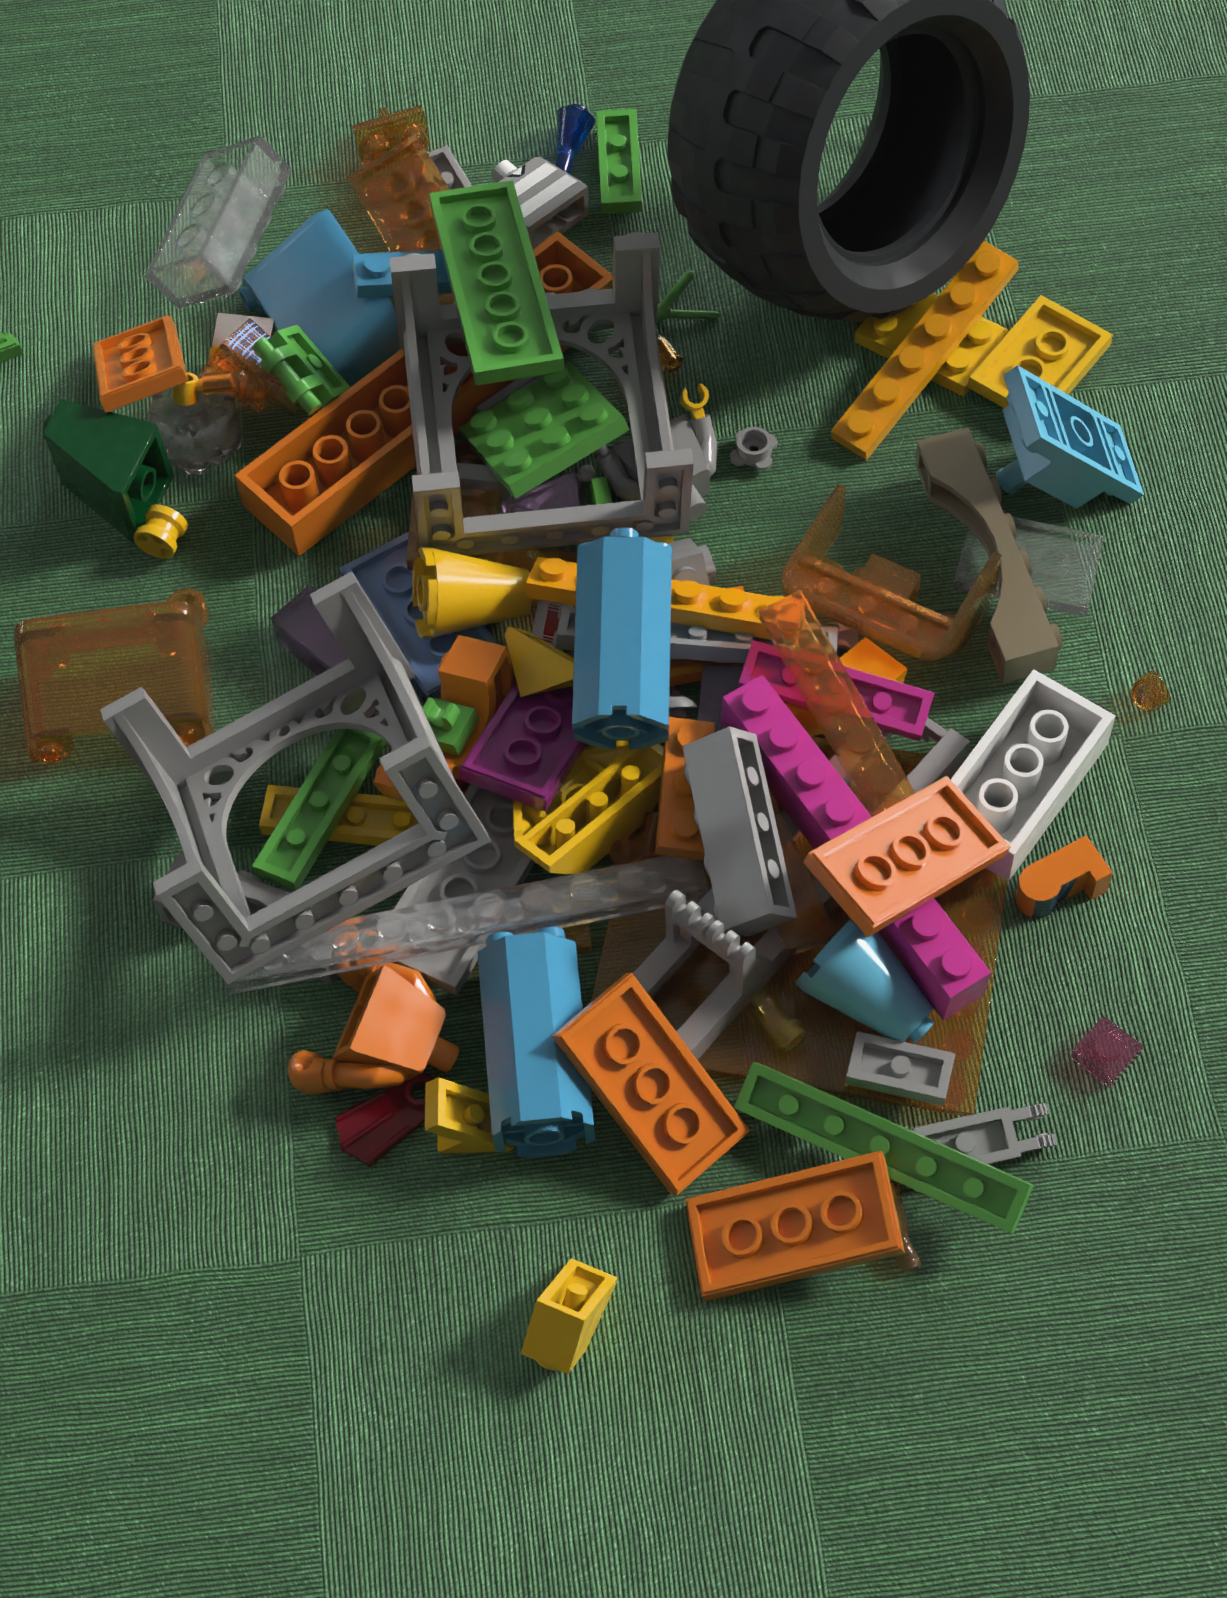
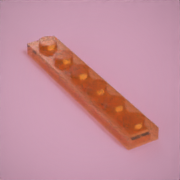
(835, 703)

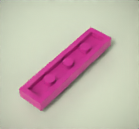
(892, 704)

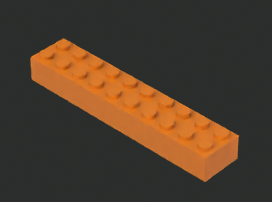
(366, 434)

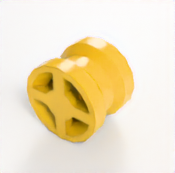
(160, 531)

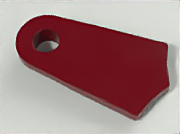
(382, 1121)

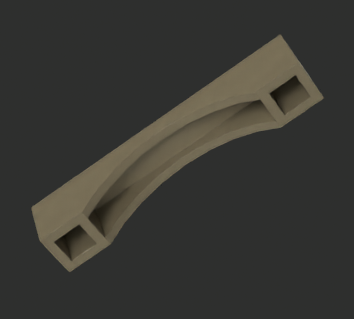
(958, 482)

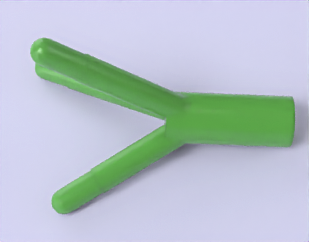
(664, 306)

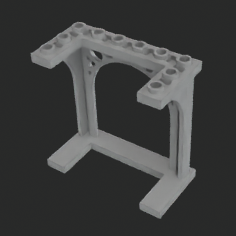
(632, 311)
(207, 890)

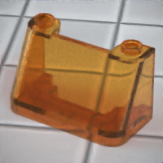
(92, 658)

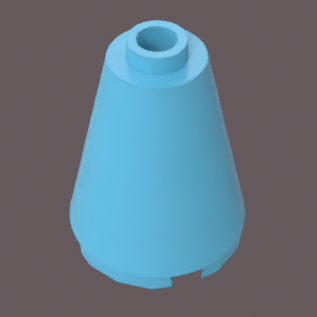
(868, 985)

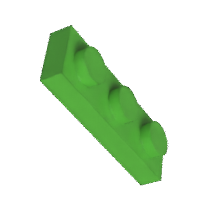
(619, 161)

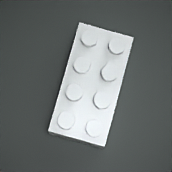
(1032, 763)

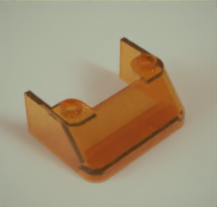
(874, 609)

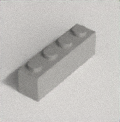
(738, 832)

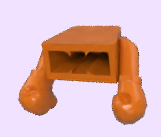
(385, 1038)

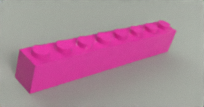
(825, 808)

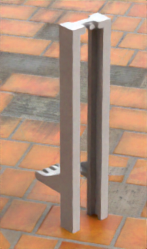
(755, 965)

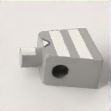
(547, 197)

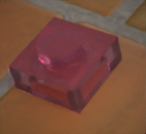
(1107, 1051)

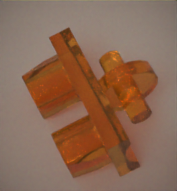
(389, 130)

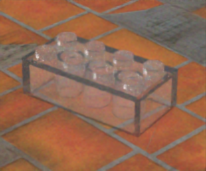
(219, 223)

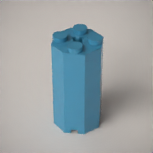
(622, 641)
(533, 1087)

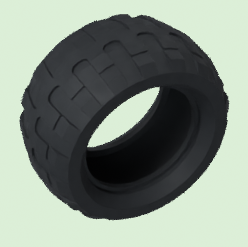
(920, 190)

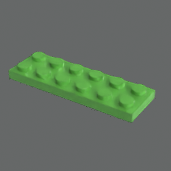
(495, 283)

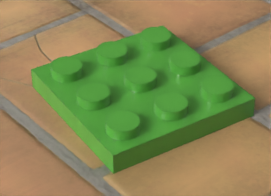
(543, 429)

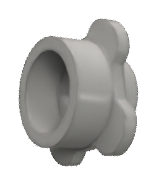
(757, 439)

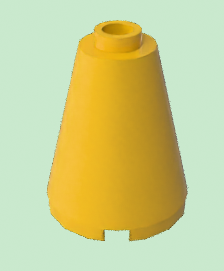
(465, 592)

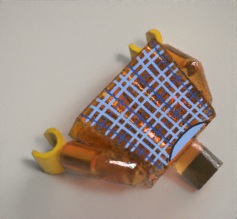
(237, 372)

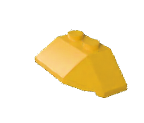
(594, 807)

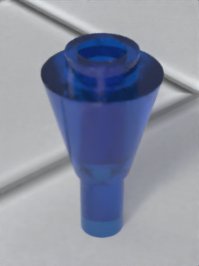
(573, 128)

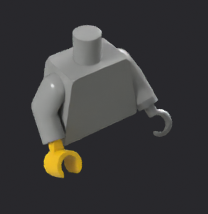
(695, 433)

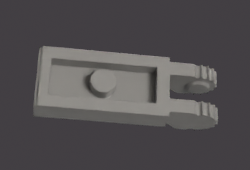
(990, 1134)

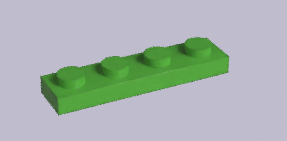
(318, 807)

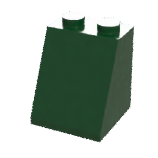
(109, 462)

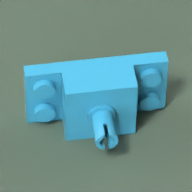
(1064, 445)

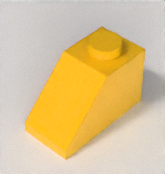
(567, 1316)

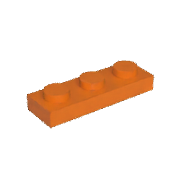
(676, 824)

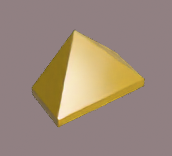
(537, 663)

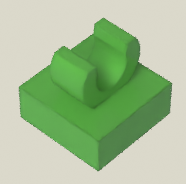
(450, 724)

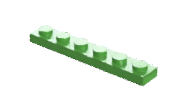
(908, 1155)

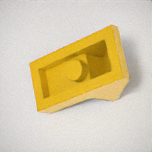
(458, 1117)

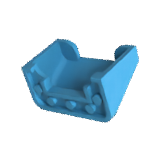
(313, 286)

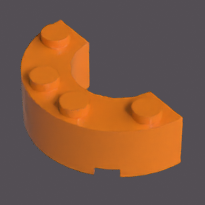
(473, 676)

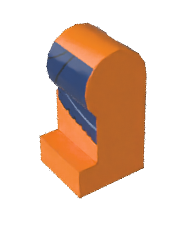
(1062, 876)

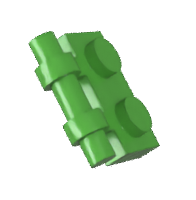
(300, 368)

